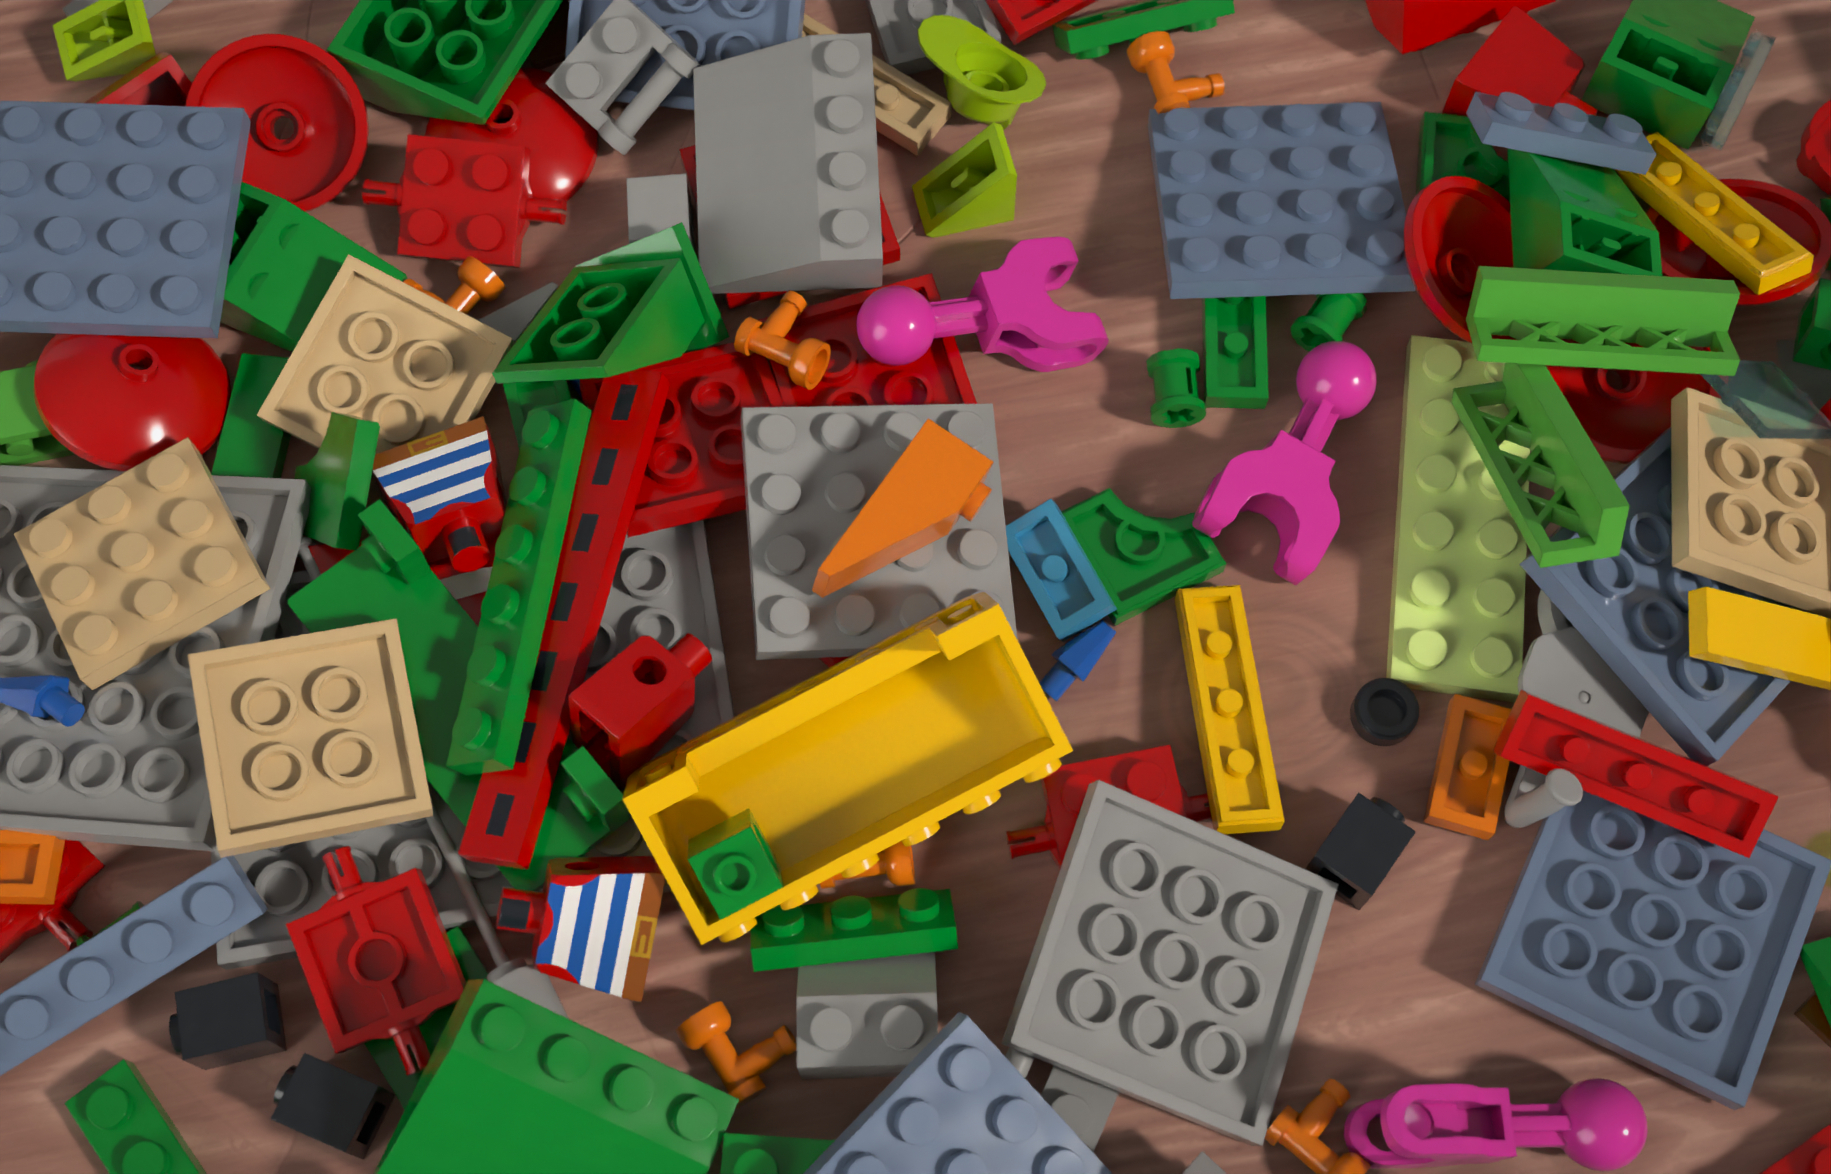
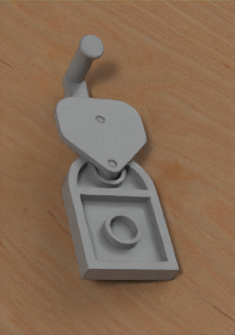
(1573, 675)

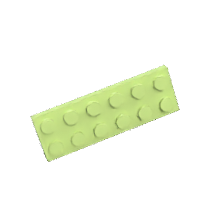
(1455, 541)

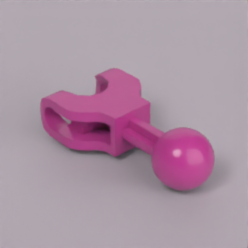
(1004, 309)
(1290, 473)
(1461, 1124)

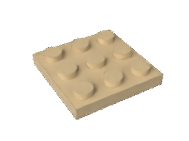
(384, 358)
(1750, 505)
(140, 563)
(308, 737)

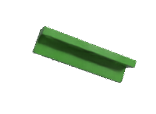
(1601, 315)
(1559, 459)

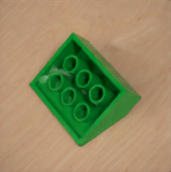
(439, 53)
(549, 1096)

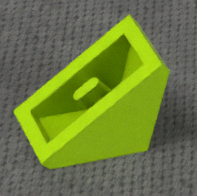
(104, 40)
(969, 187)

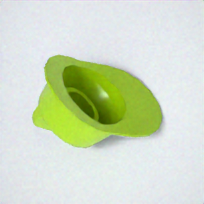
(980, 73)

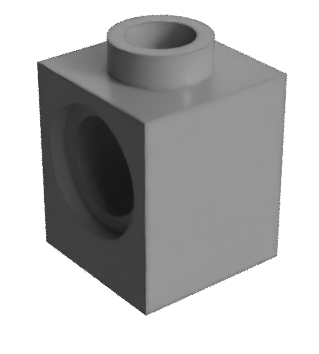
(658, 204)

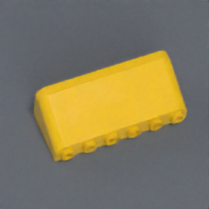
(855, 759)

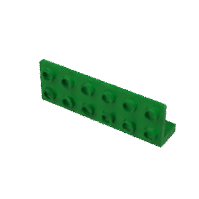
(393, 581)

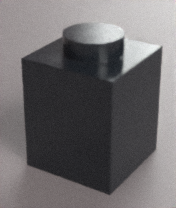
(1362, 848)
(228, 1021)
(331, 1105)

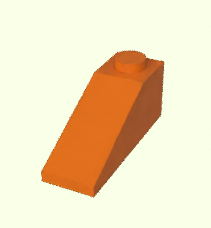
(912, 507)

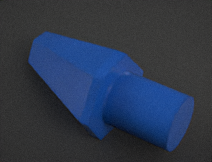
(1076, 659)
(42, 697)

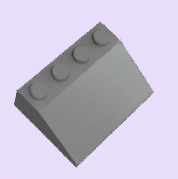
(789, 168)

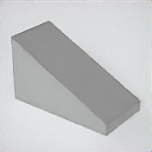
(518, 315)

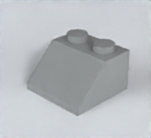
(865, 1016)

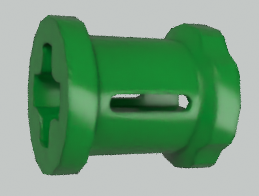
(1328, 319)
(1175, 388)

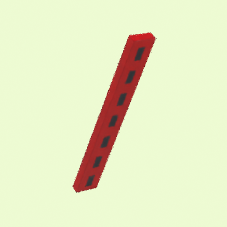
(609, 478)

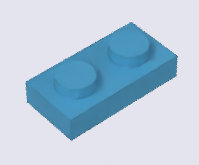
(1057, 570)

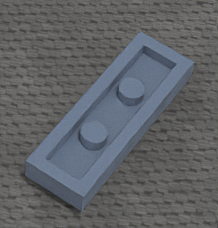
(1560, 132)

